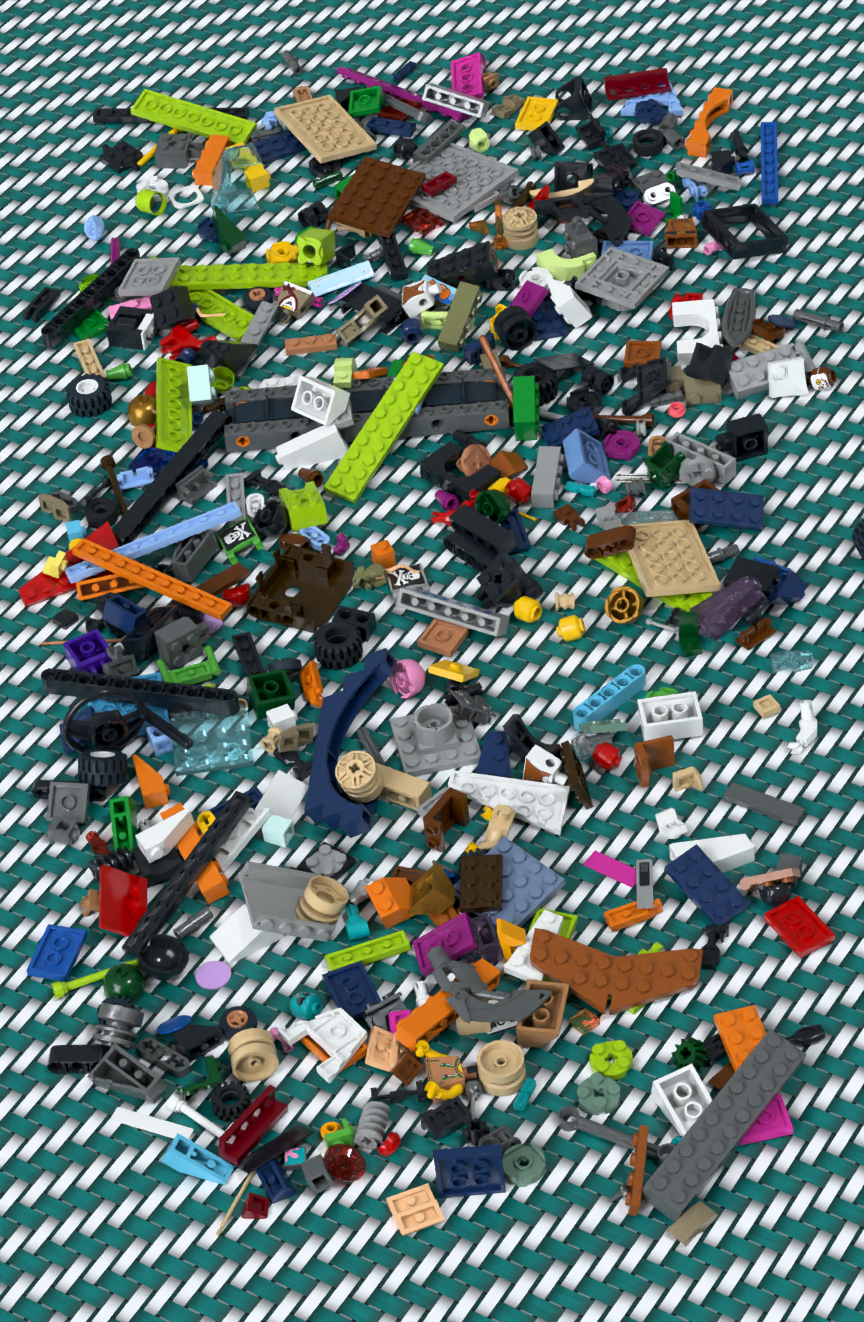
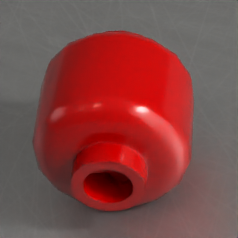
(518, 490)
(607, 756)

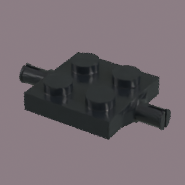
(614, 155)
(121, 157)

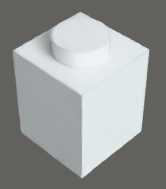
(282, 717)

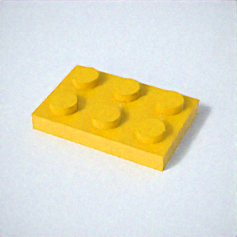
(535, 113)

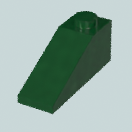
(229, 235)

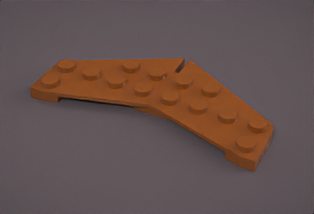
(624, 979)

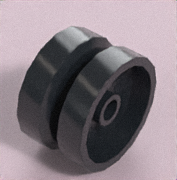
(515, 328)

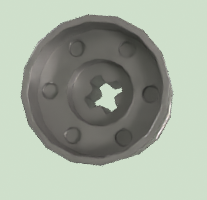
(118, 1025)

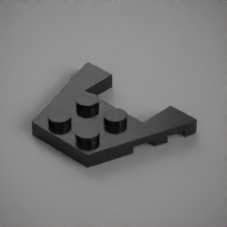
(650, 381)

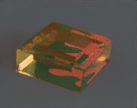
(584, 1021)

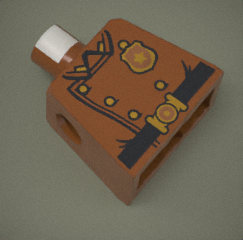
(681, 233)

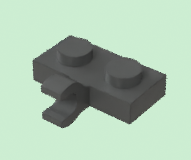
(120, 665)

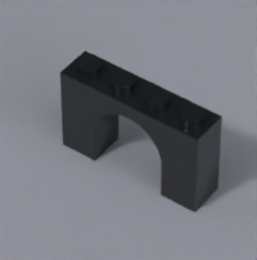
(440, 463)

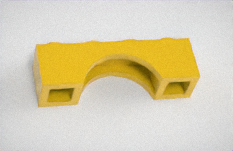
(255, 175)

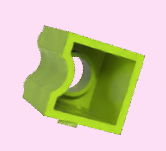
(321, 240)

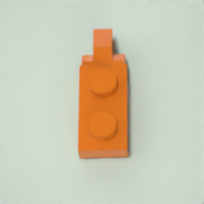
(312, 684)
(630, 915)

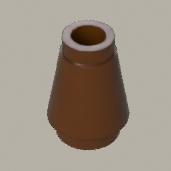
(311, 475)

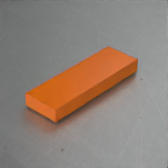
(370, 373)

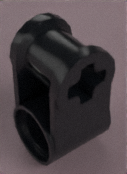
(500, 282)

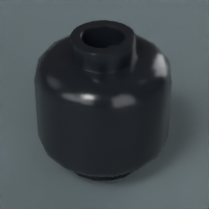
(404, 148)

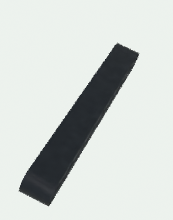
(88, 300)

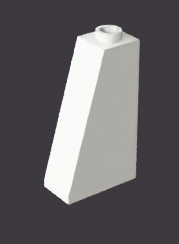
(312, 448)
(724, 852)

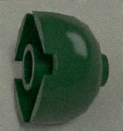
(494, 505)
(124, 981)

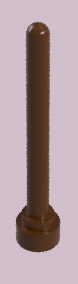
(648, 417)

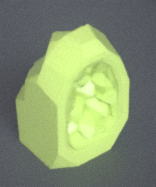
(479, 140)

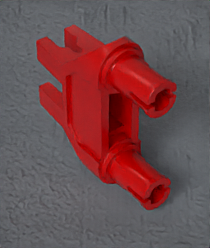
(181, 338)

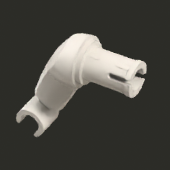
(807, 726)

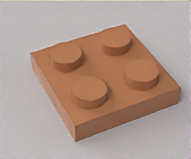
(443, 637)

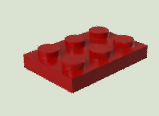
(799, 927)

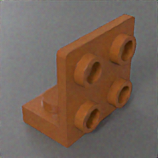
(652, 756)

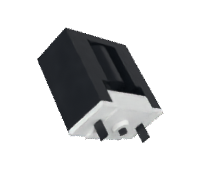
(132, 328)

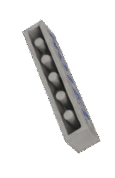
(453, 611)

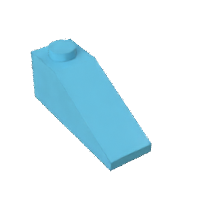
(196, 1161)

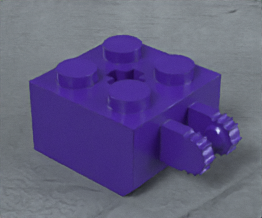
(87, 652)

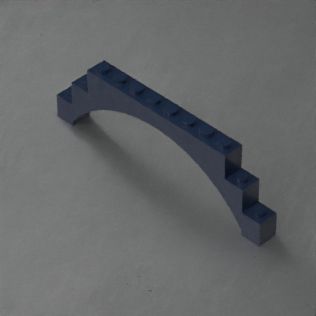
(337, 714)

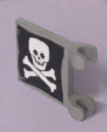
(403, 578)

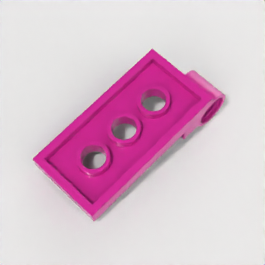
(476, 65)

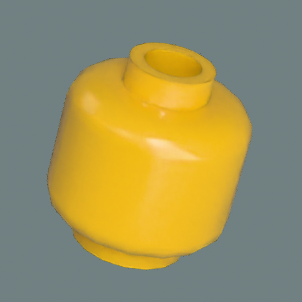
(527, 609)
(571, 628)

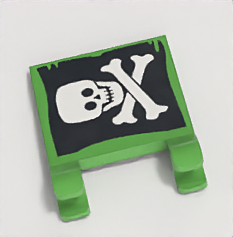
(238, 537)

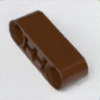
(610, 542)

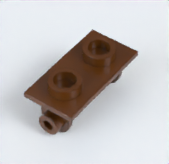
(757, 634)

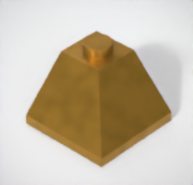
(431, 892)

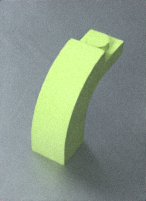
(562, 268)
(343, 372)

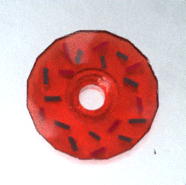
(344, 1162)

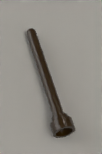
(108, 464)

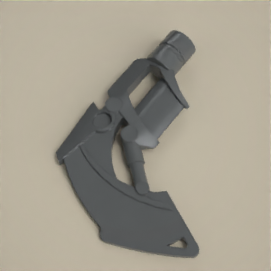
(470, 988)

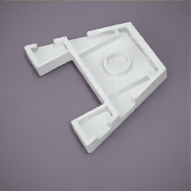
(334, 1033)

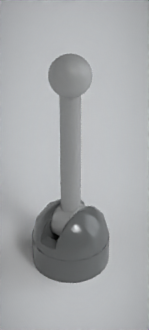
(474, 1091)

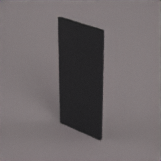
(563, 362)
(273, 1148)

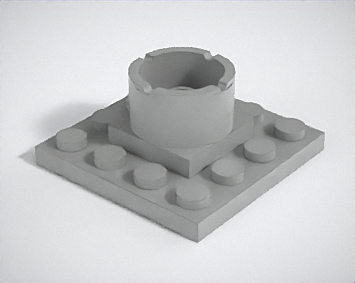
(622, 279)
(434, 740)

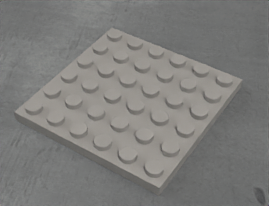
(476, 181)

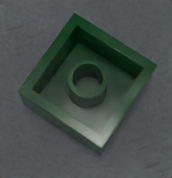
(269, 691)

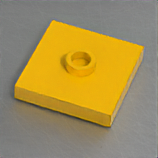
(453, 671)

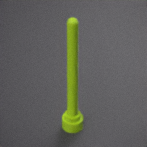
(62, 988)

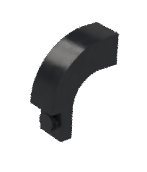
(522, 741)

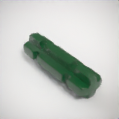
(327, 179)

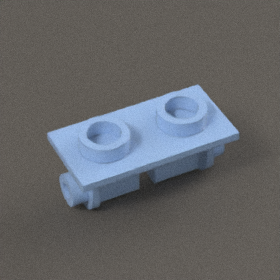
(695, 188)
(129, 480)

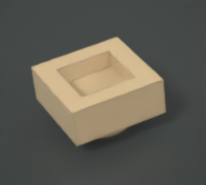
(766, 706)

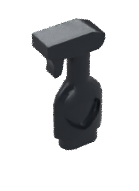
(269, 485)
(293, 758)
(711, 952)
(807, 1035)

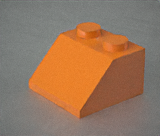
(390, 899)

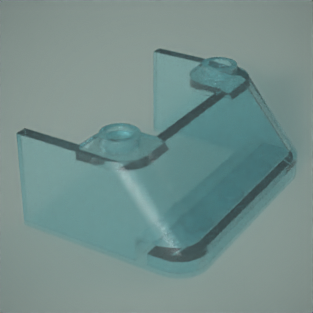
(225, 192)

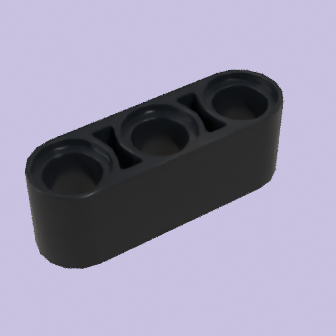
(75, 1058)

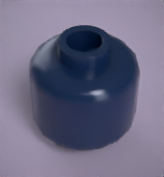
(411, 330)

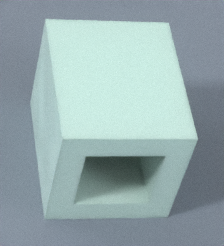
(278, 830)

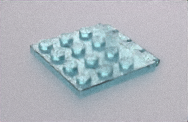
(218, 742)

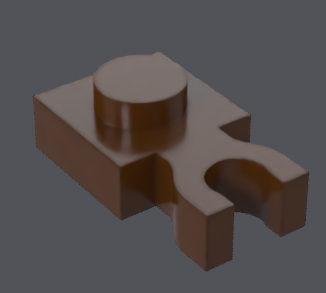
(568, 515)

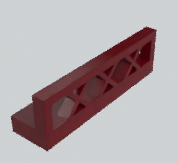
(636, 82)
(251, 1126)

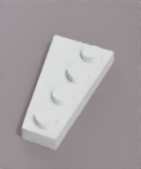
(519, 962)

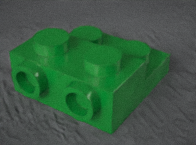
(366, 101)

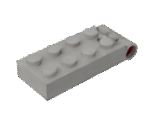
(750, 374)

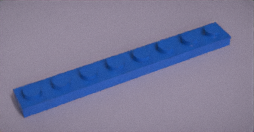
(769, 163)

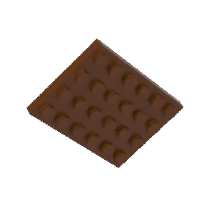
(377, 197)

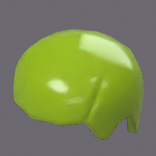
(223, 379)

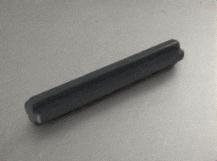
(169, 730)

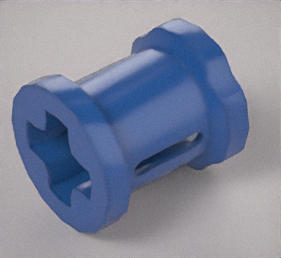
(745, 167)

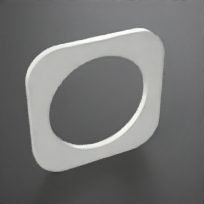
(171, 195)

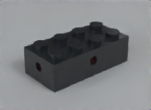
(468, 266)

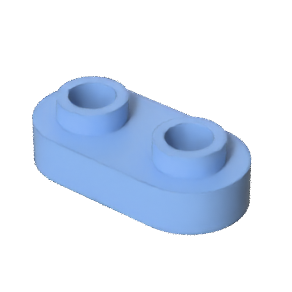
(317, 537)

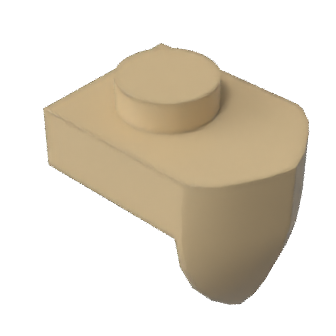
(687, 778)

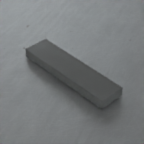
(764, 804)

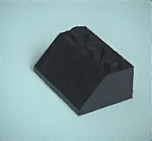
(226, 353)
(142, 637)

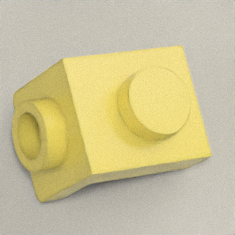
(55, 566)

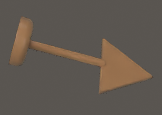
(144, 435)

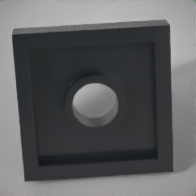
(578, 103)
(579, 170)

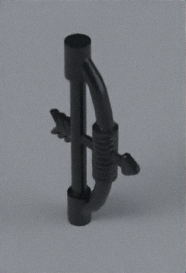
(88, 497)

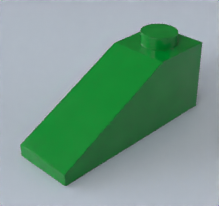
(123, 822)

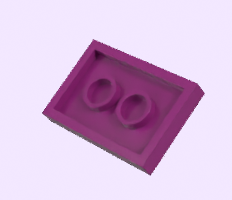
(454, 936)

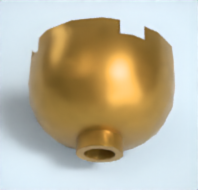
(140, 410)
(624, 605)

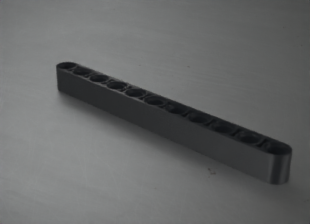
(165, 483)
(149, 691)

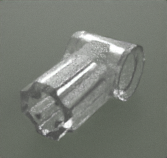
(585, 745)

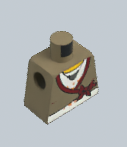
(294, 301)

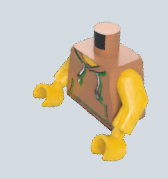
(444, 1073)

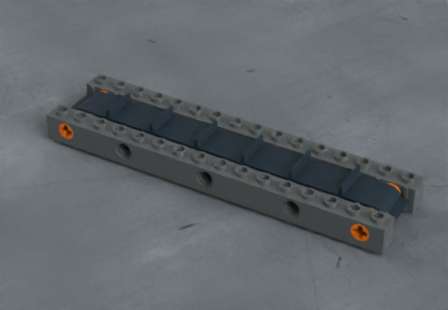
(455, 402)

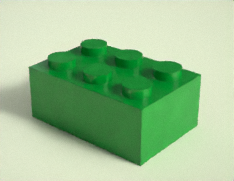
(526, 408)

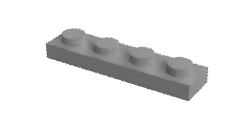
(709, 176)
(236, 492)

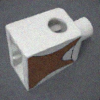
(419, 297)
(543, 767)

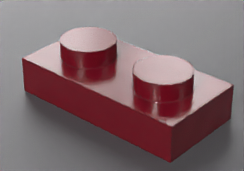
(439, 183)

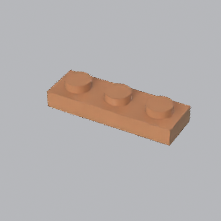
(310, 344)

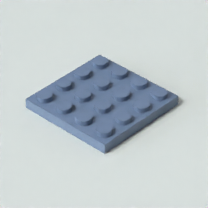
(525, 884)

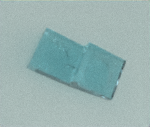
(796, 660)

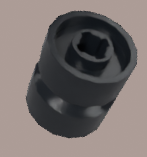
(313, 215)
(597, 379)

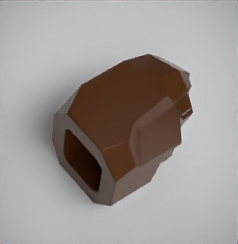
(294, 540)

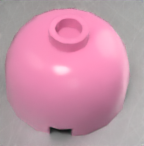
(408, 678)

